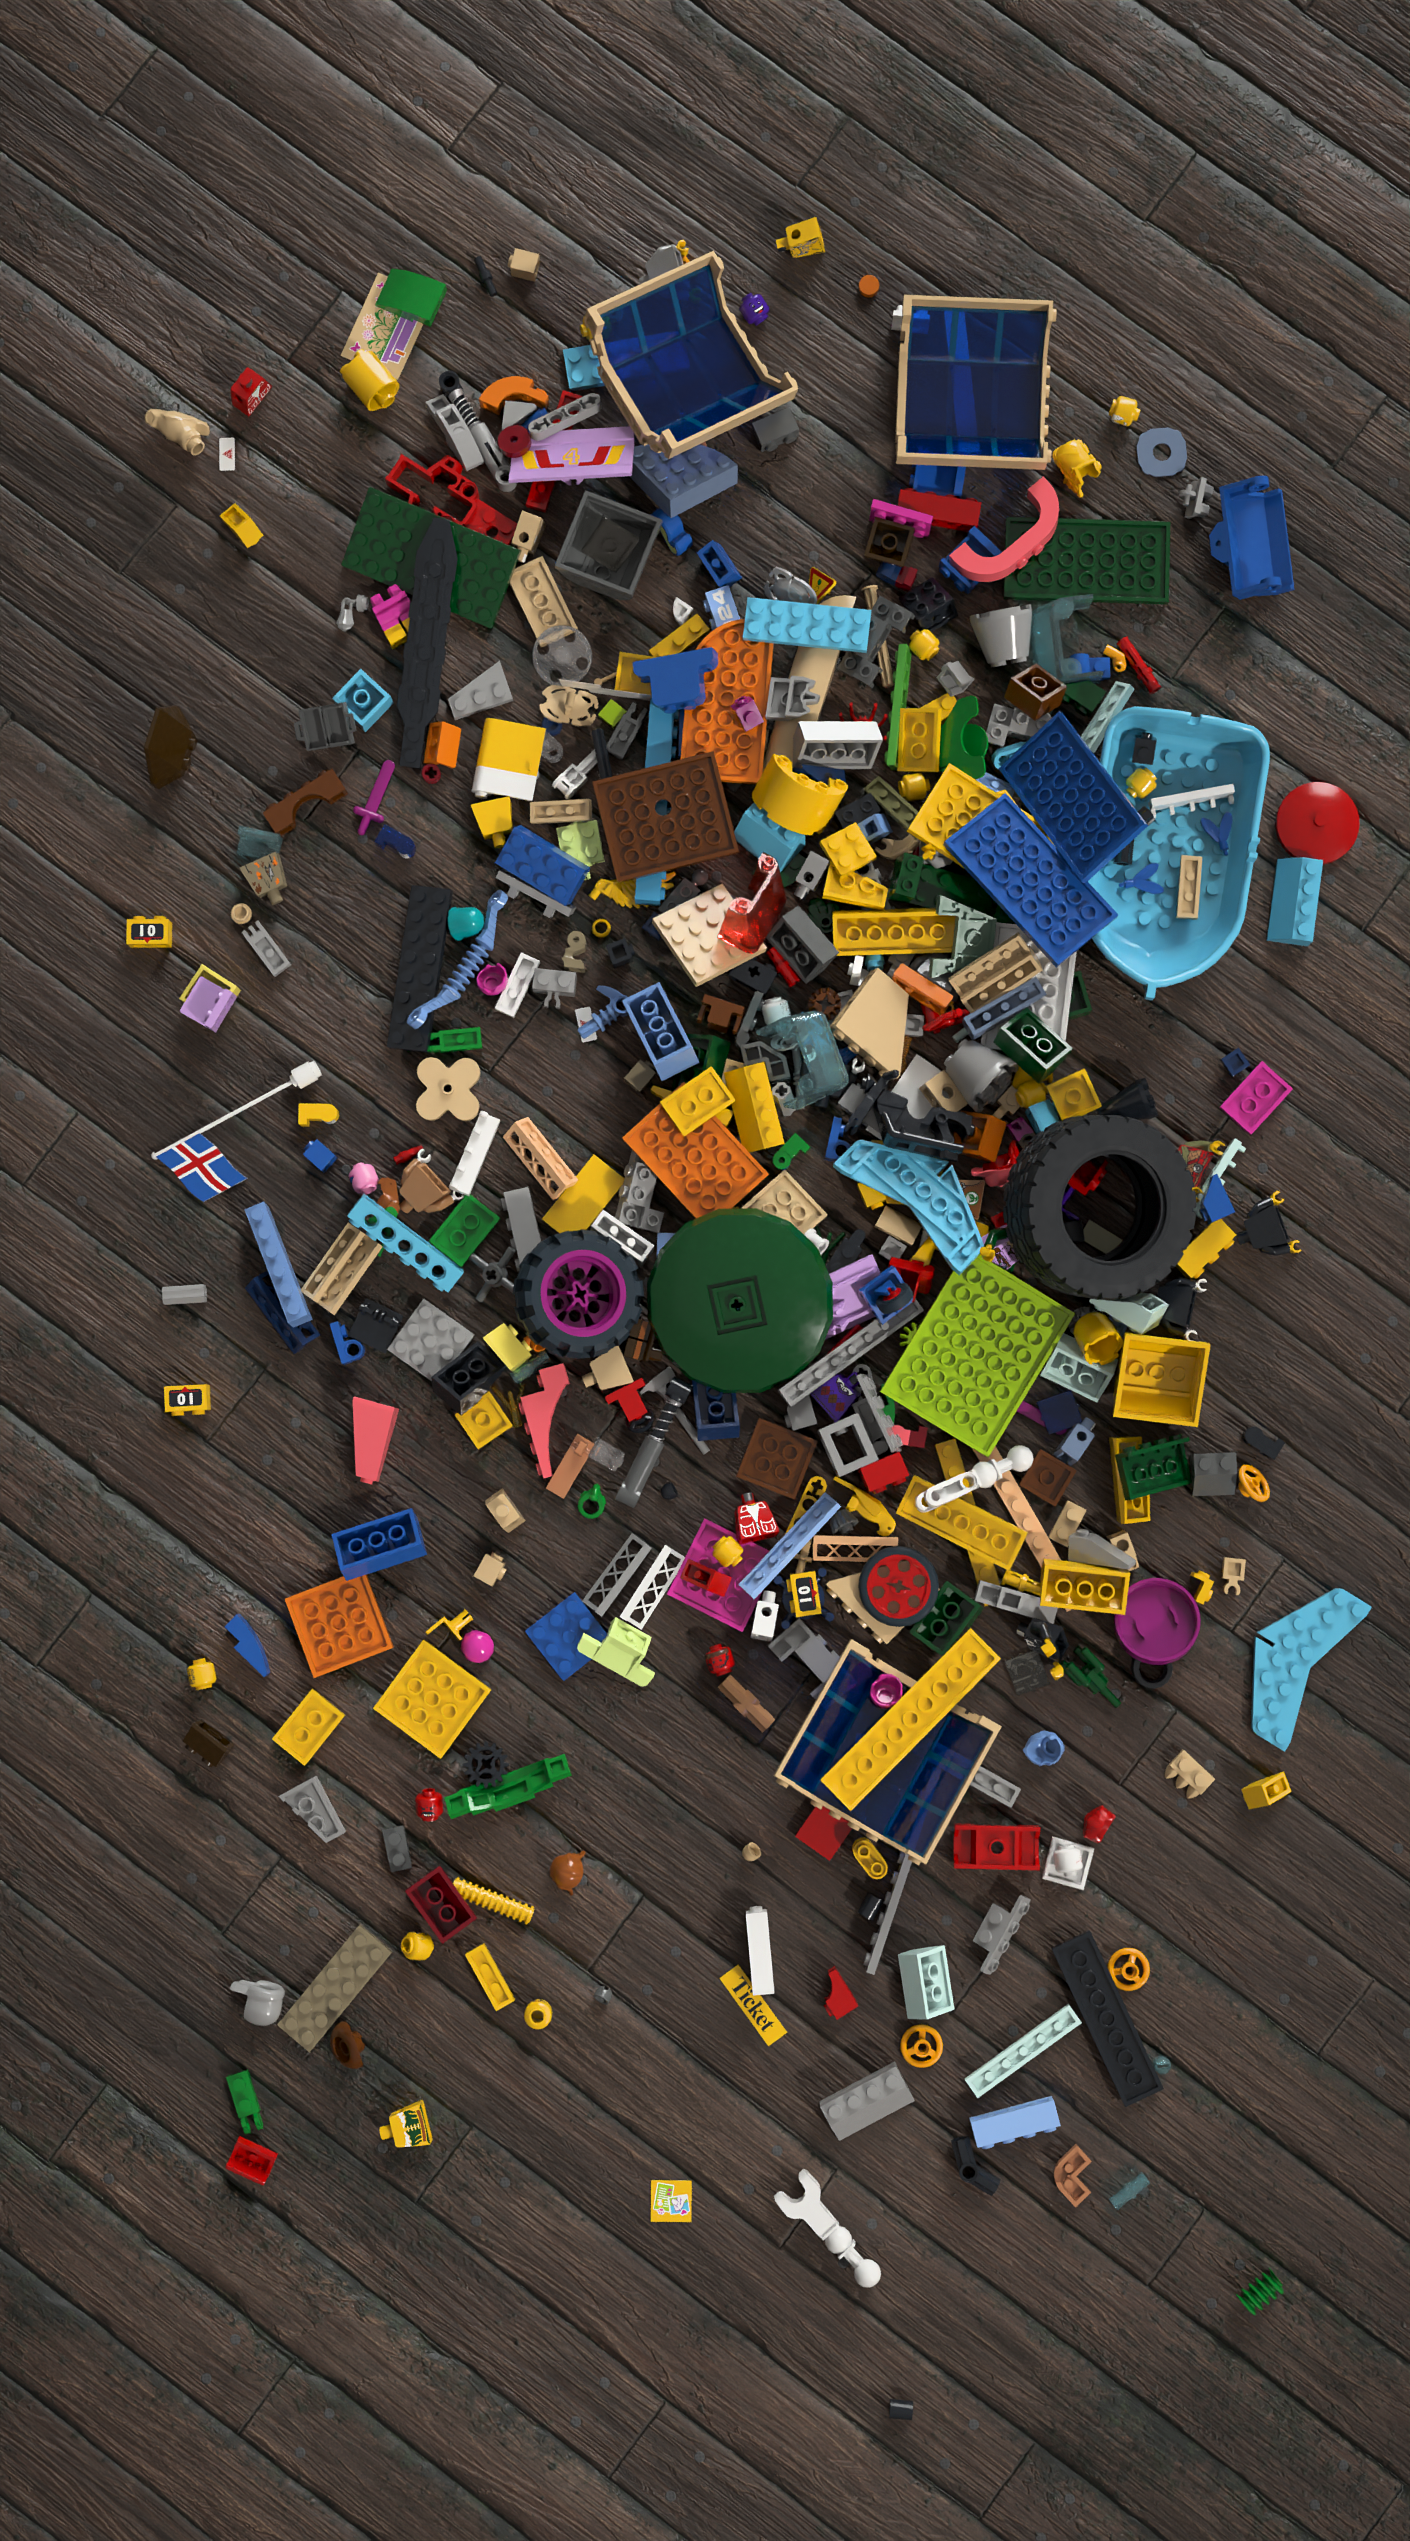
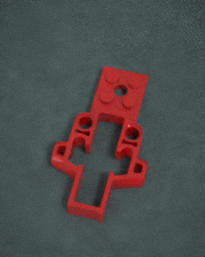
(480, 516)

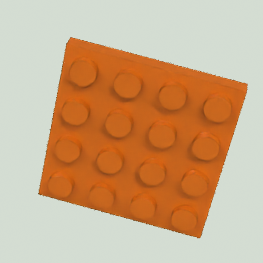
(338, 1624)

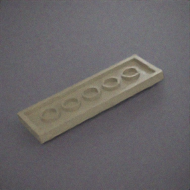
(334, 1988)

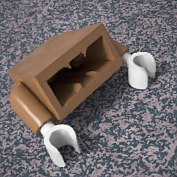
(423, 1188)

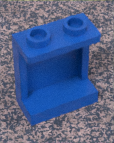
(938, 479)
(980, 545)

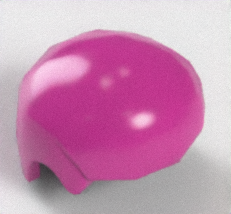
(492, 979)
(477, 1646)
(886, 1691)

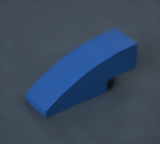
(249, 1644)

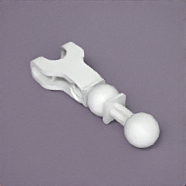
(982, 1475)
(837, 2238)

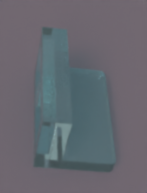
(258, 843)

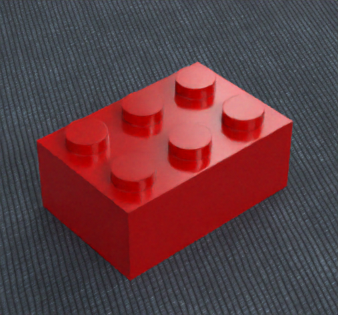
(883, 1472)

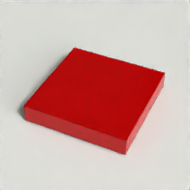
(823, 1832)

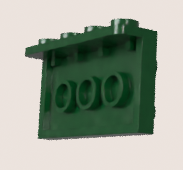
(1153, 1467)

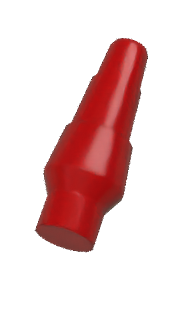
(406, 1155)

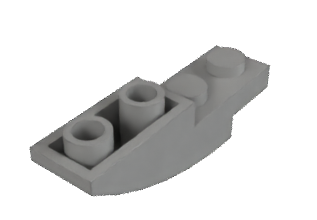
(456, 432)
(1014, 1601)

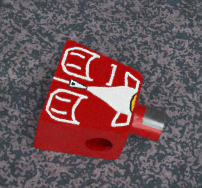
(250, 389)
(754, 1521)

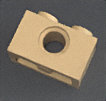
(933, 1092)

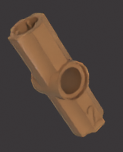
(746, 1703)

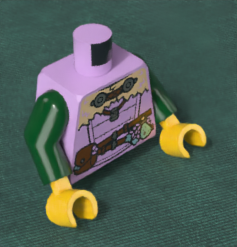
(998, 1249)

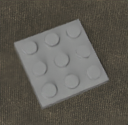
(430, 1340)

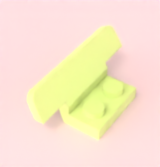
(620, 1651)

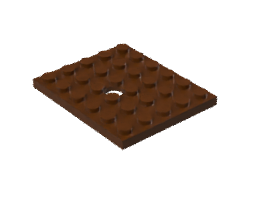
(651, 843)

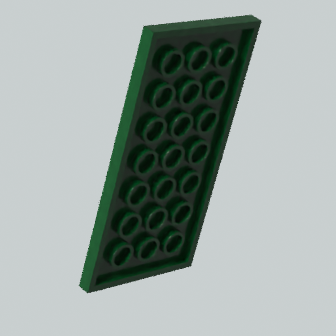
(387, 545)
(1093, 556)

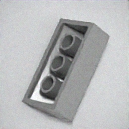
(836, 744)
(866, 2101)

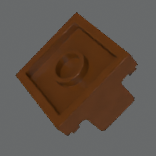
(721, 1014)

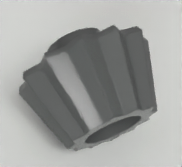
(843, 1522)

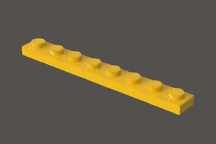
(953, 1466)

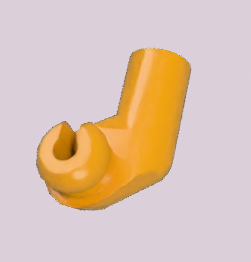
(1118, 658)

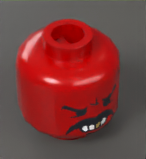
(429, 1804)

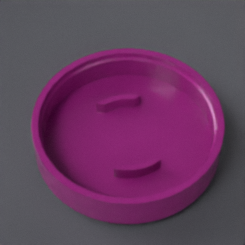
(1158, 1621)

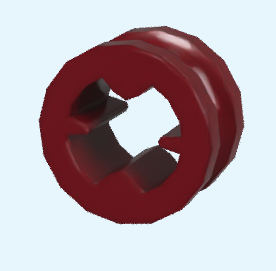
(426, 768)

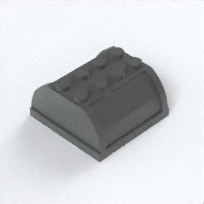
(590, 573)

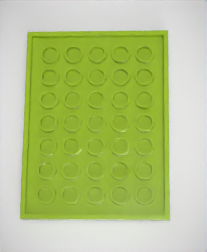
(977, 1353)

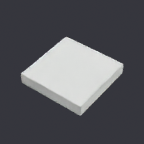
(1077, 1881)

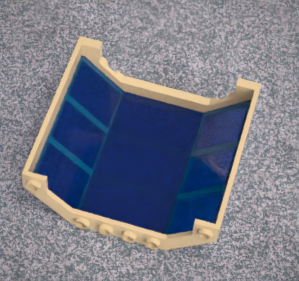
(681, 359)
(973, 382)
(920, 1792)

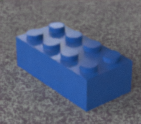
(542, 865)
(379, 1544)

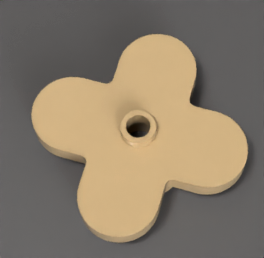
(459, 1100)

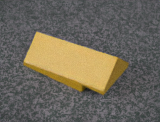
(1130, 1510)

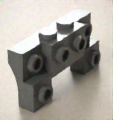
(883, 617)

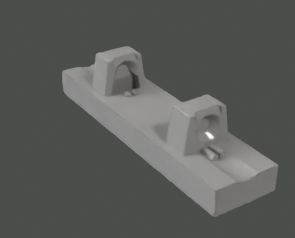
(517, 884)

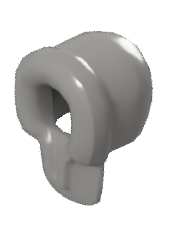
(262, 2002)

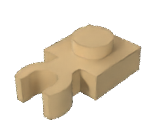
(1233, 1570)

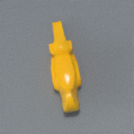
(869, 1508)

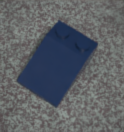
(715, 1413)

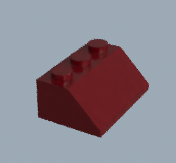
(440, 1904)

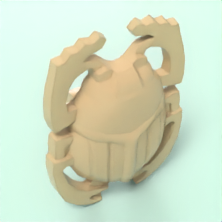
(568, 705)

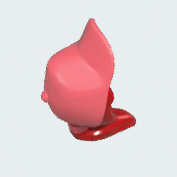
(997, 1172)

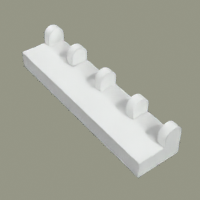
(1191, 798)
(474, 1153)

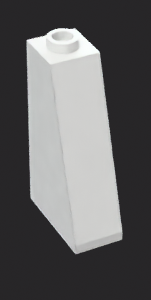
(759, 1951)

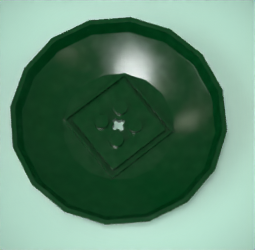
(747, 1259)

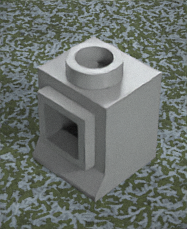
(954, 678)

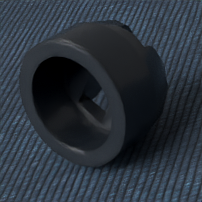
(669, 1491)

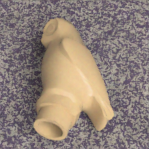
(179, 428)

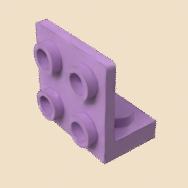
(208, 1004)

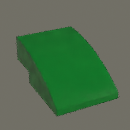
(411, 296)

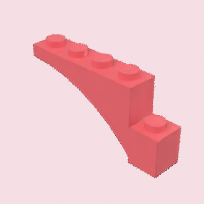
(539, 1413)

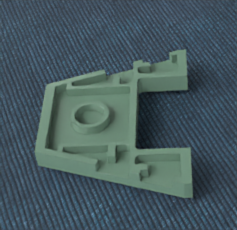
(972, 936)

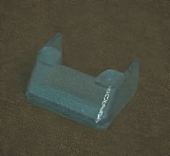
(1048, 644)
(820, 1054)

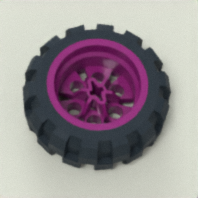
(614, 1277)

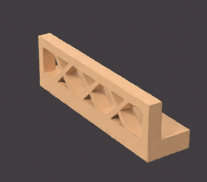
(542, 1154)
(850, 1540)

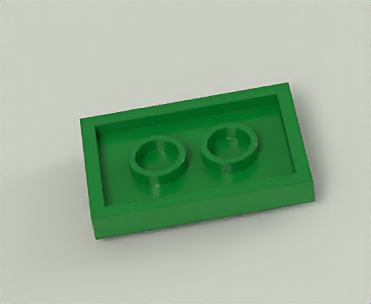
(464, 1230)

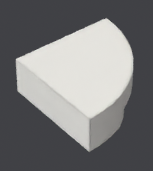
(681, 611)

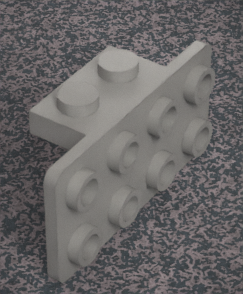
(873, 1417)

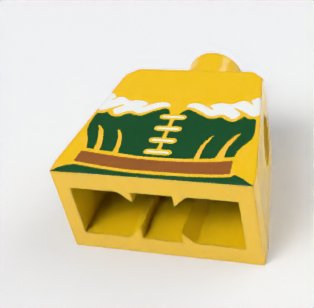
(408, 2126)

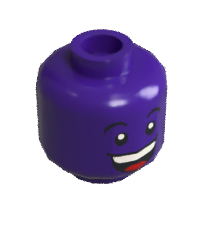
(754, 309)

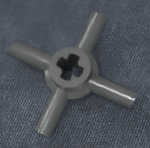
(489, 1276)

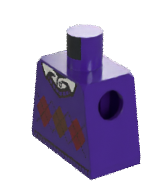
(837, 1395)

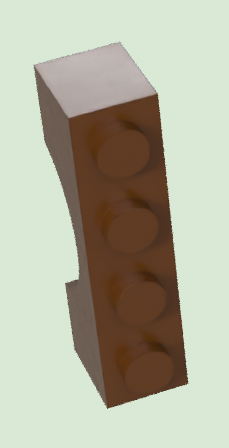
(283, 814)

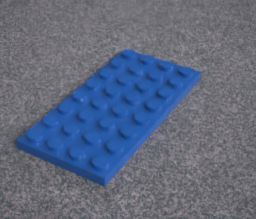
(1072, 797)
(1030, 880)

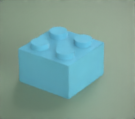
(364, 699)

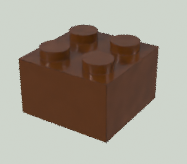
(1035, 691)

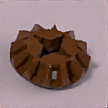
(833, 999)

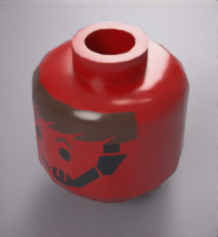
(719, 1660)

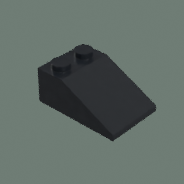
(467, 1377)

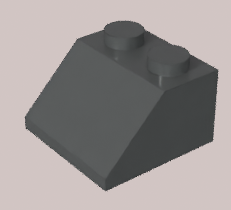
(1213, 1474)

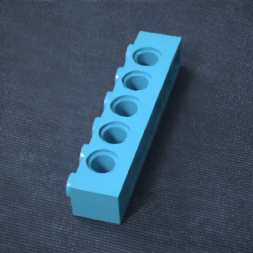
(367, 1206)

